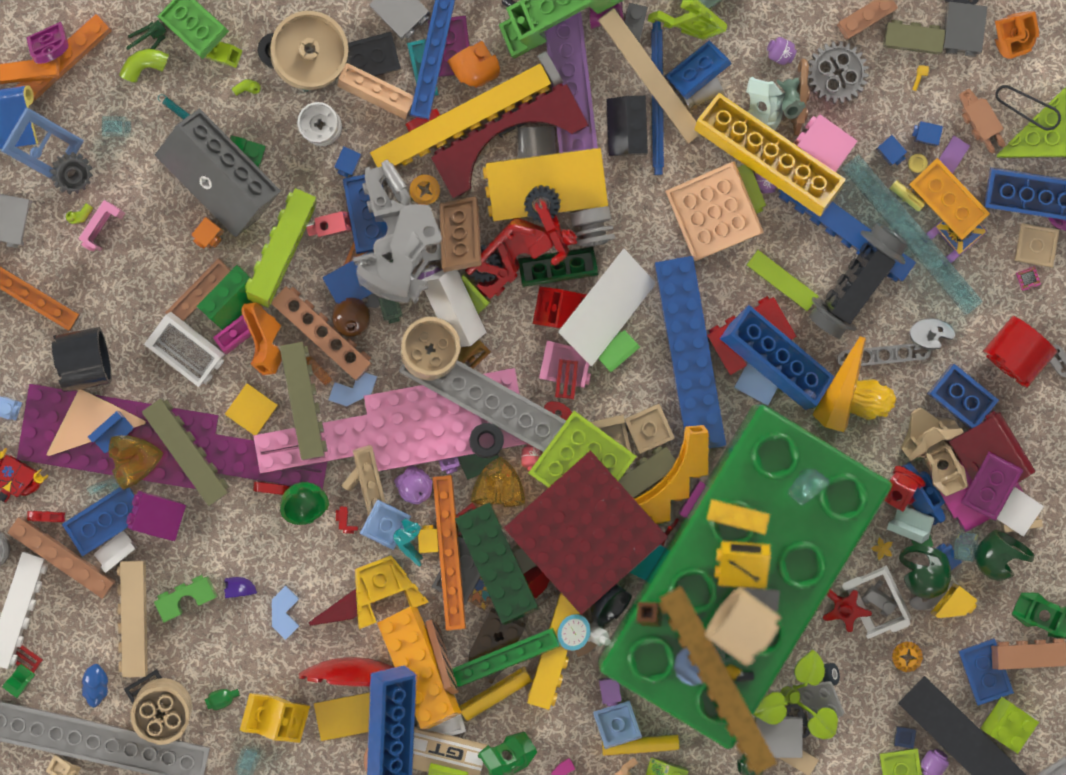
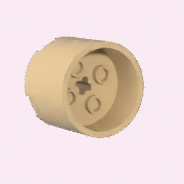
(426, 333)
(742, 626)
(165, 696)

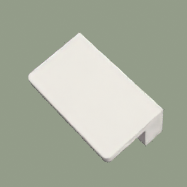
(115, 551)

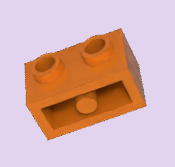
(207, 234)

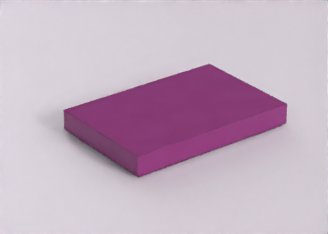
(456, 42)
(992, 486)

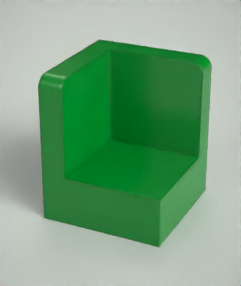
(19, 681)

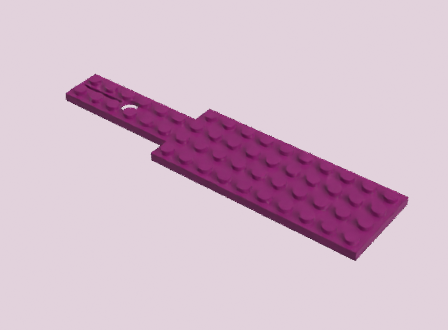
(231, 455)

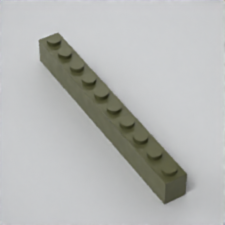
(634, 481)

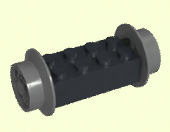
(859, 281)

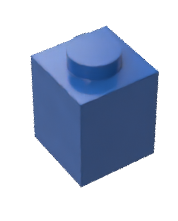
(927, 133)
(892, 151)
(347, 162)

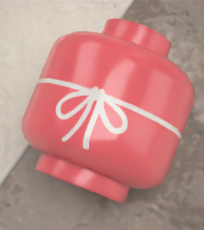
(530, 456)

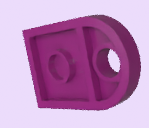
(48, 43)

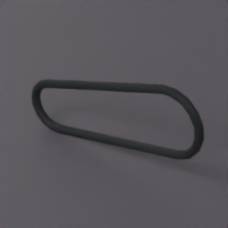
(1032, 98)

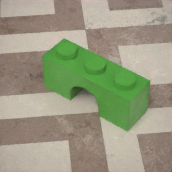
(169, 604)

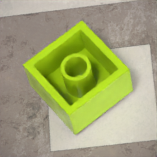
(1009, 725)

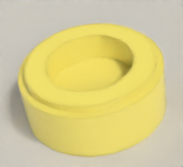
(917, 163)

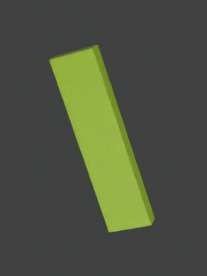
(782, 280)

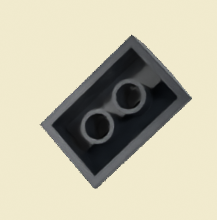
(627, 125)

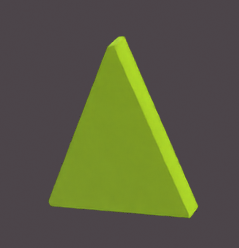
(1039, 143)

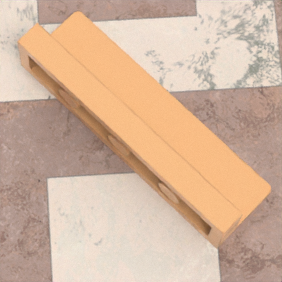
(375, 91)

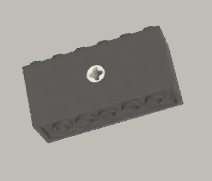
(217, 172)

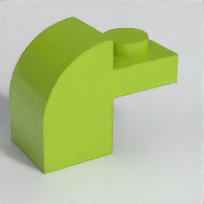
(225, 54)

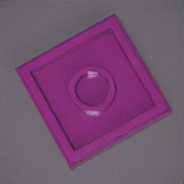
(693, 497)

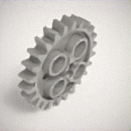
(854, 65)

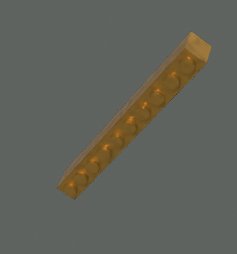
(718, 680)

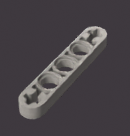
(893, 354)

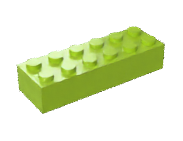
(281, 248)

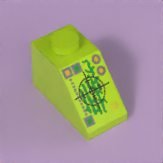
(661, 767)

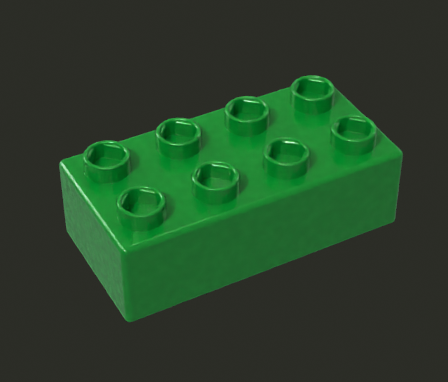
(806, 557)

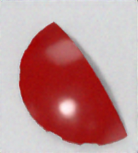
(344, 671)

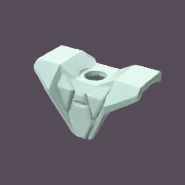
(769, 94)

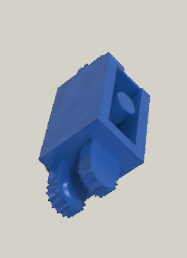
(928, 497)

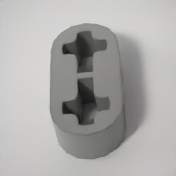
(549, 68)
(1056, 363)

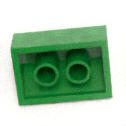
(227, 298)

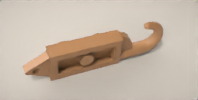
(804, 93)

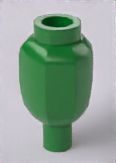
(221, 698)

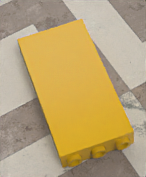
(573, 175)

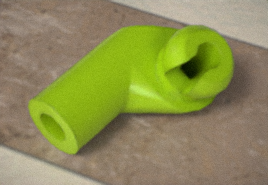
(247, 85)
(80, 216)

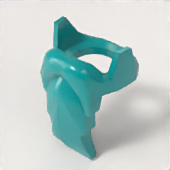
(404, 536)

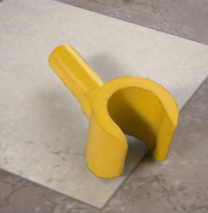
(922, 70)

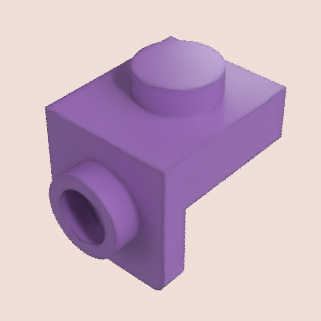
(449, 465)

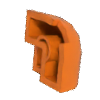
(1016, 34)
(475, 65)

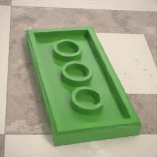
(193, 25)

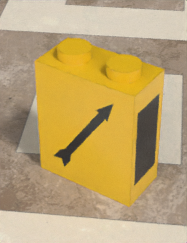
(743, 565)

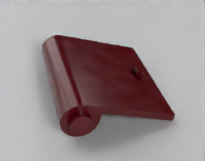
(991, 436)

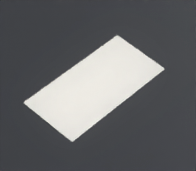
(607, 307)

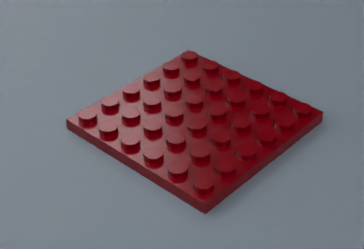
(585, 532)

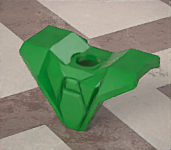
(1028, 610)
(518, 746)

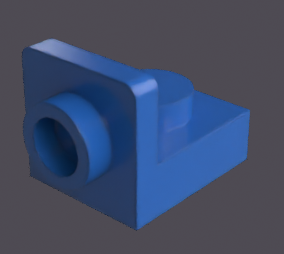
(948, 550)

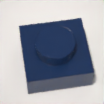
(904, 737)

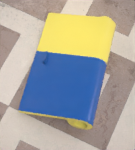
(12, 105)

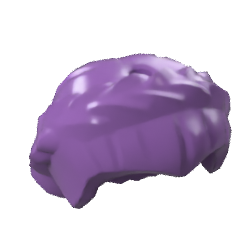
(412, 483)

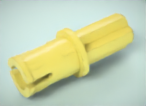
(907, 195)

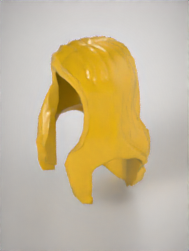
(872, 399)

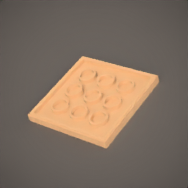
(714, 211)

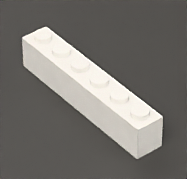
(18, 605)

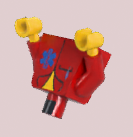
(17, 477)

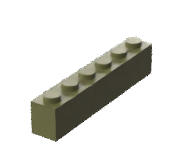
(302, 401)
(185, 451)

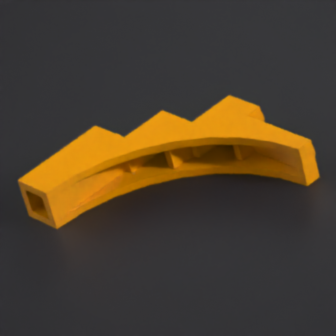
(675, 485)

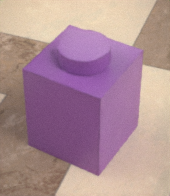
(610, 691)

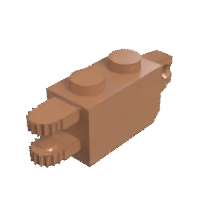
(982, 119)

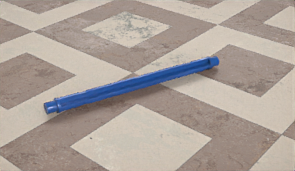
(657, 111)

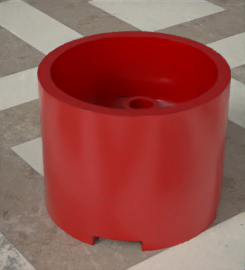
(1020, 351)

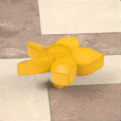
(882, 548)

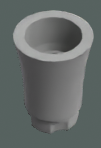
(706, 93)

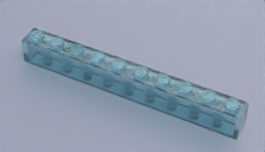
(912, 233)

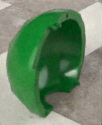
(303, 503)

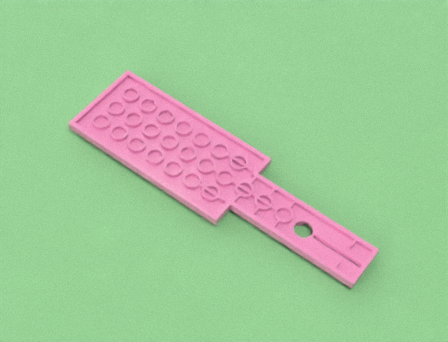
(401, 427)

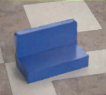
(113, 426)

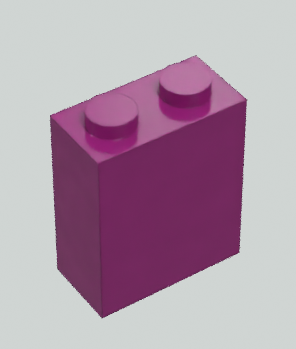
(155, 515)

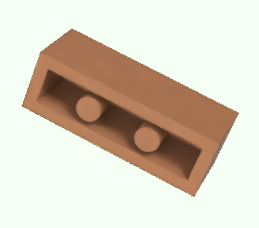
(866, 17)

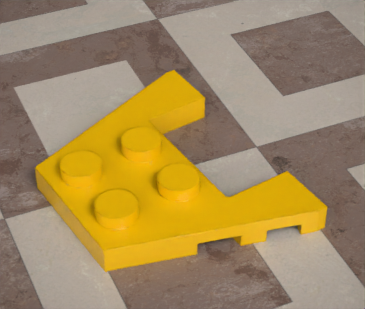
(380, 581)

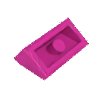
(232, 335)

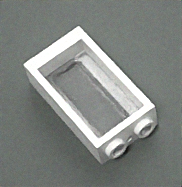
(185, 349)

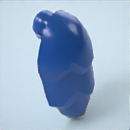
(94, 685)

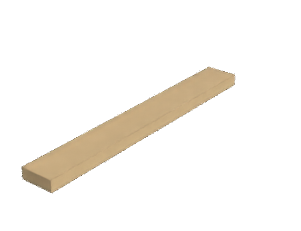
(649, 74)

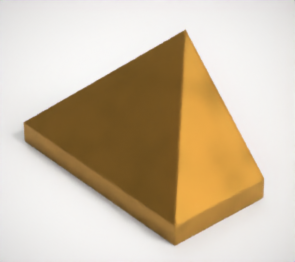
(466, 353)

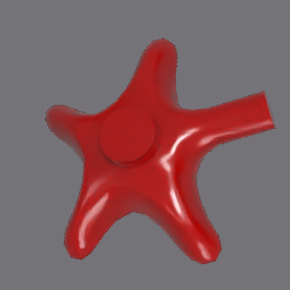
(846, 609)

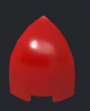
(537, 581)

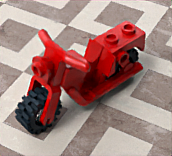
(523, 238)

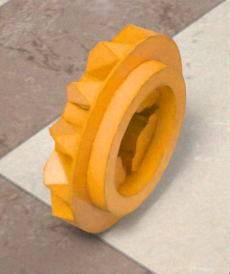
(423, 180)
(902, 649)

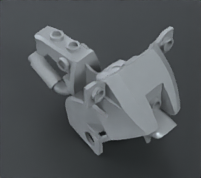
(408, 234)

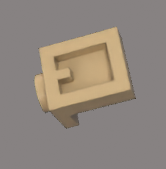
(60, 766)

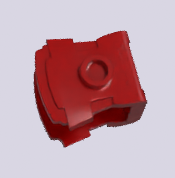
(903, 487)

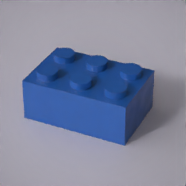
(962, 396)

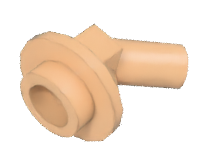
(627, 766)

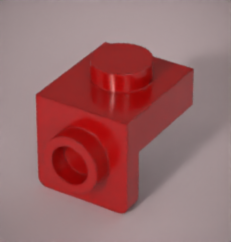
(342, 517)

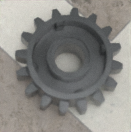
(64, 165)

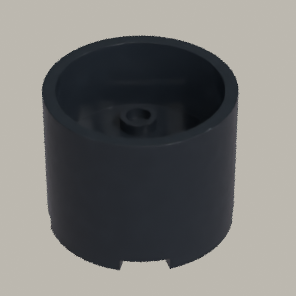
(81, 359)

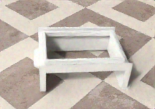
(893, 625)

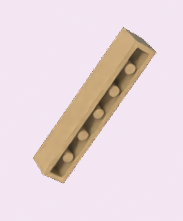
(133, 618)

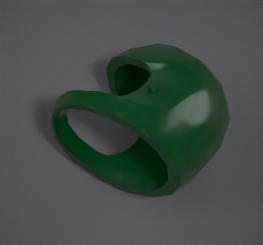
(995, 553)
(927, 580)

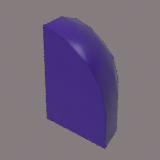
(238, 587)

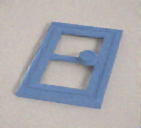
(52, 128)

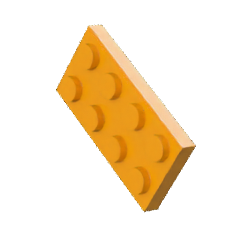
(949, 199)

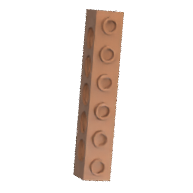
(283, 302)

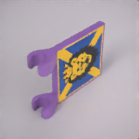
(953, 241)

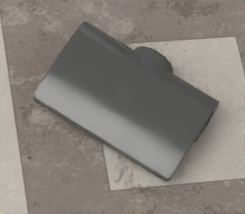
(535, 141)

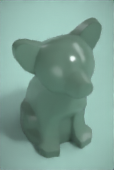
(791, 102)

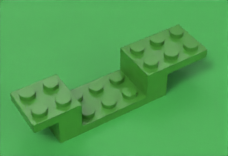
(532, 17)

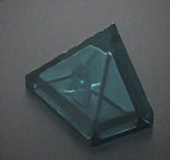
(807, 485)

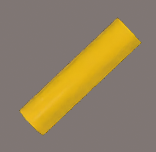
(495, 693)
(645, 744)

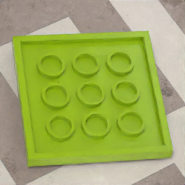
(572, 443)

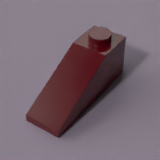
(341, 610)

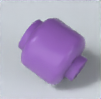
(934, 762)

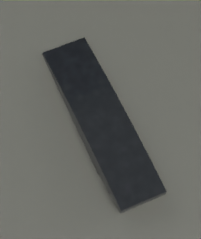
(956, 731)

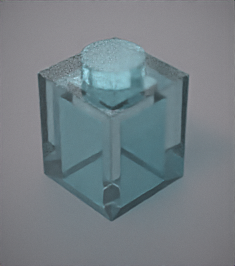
(115, 126)
(965, 546)
(247, 761)

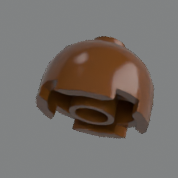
(351, 317)

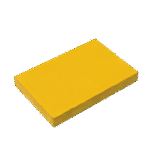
(343, 716)

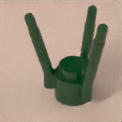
(154, 29)

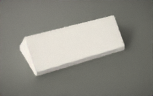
(453, 304)

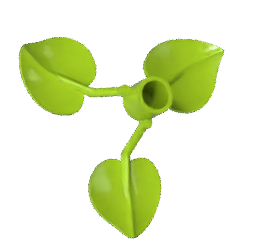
(772, 708)

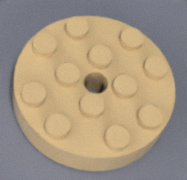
(314, 31)

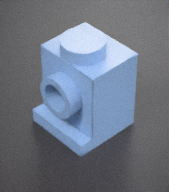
(9, 408)

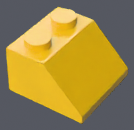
(955, 603)

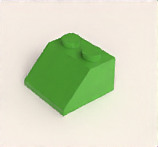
(618, 350)

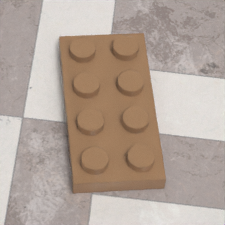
(460, 234)

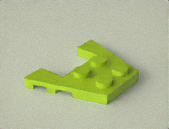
(698, 23)

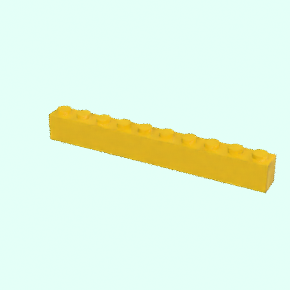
(464, 117)

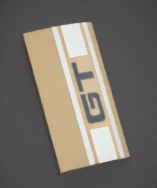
(445, 751)

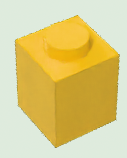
(428, 539)

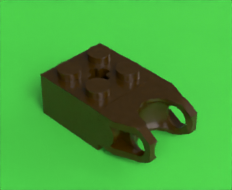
(487, 640)

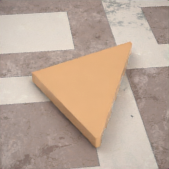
(83, 418)

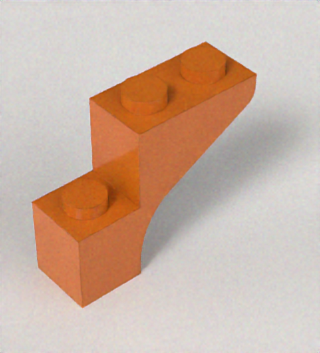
(263, 331)

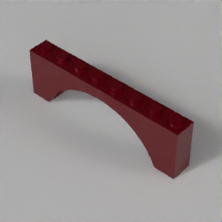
(458, 161)

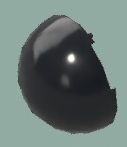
(610, 605)

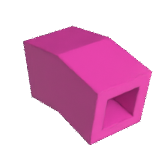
(563, 767)

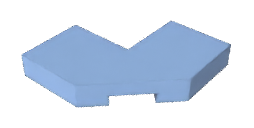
(346, 395)
(280, 619)

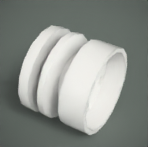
(309, 119)

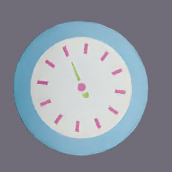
(573, 632)

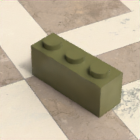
(914, 37)

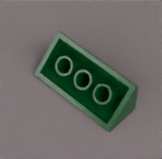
(540, 271)

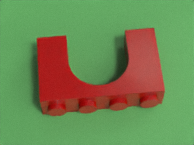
(729, 358)

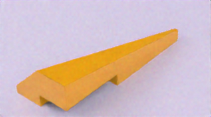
(836, 403)

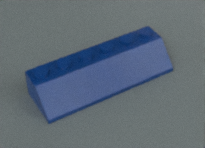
(777, 358)

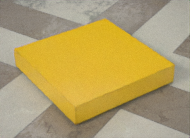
(251, 409)

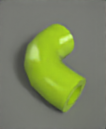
(140, 60)

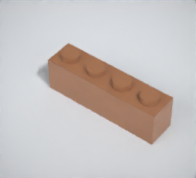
(1029, 655)

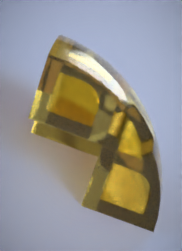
(132, 459)
(498, 485)

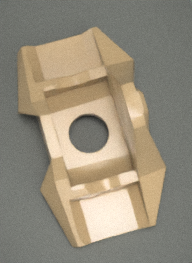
(926, 431)
(948, 480)

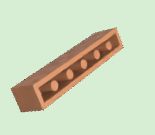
(61, 557)

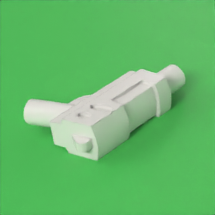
(598, 635)

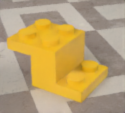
(274, 718)

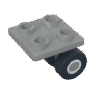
(824, 693)

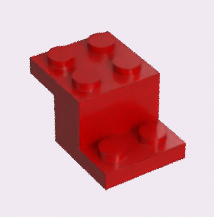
(555, 306)

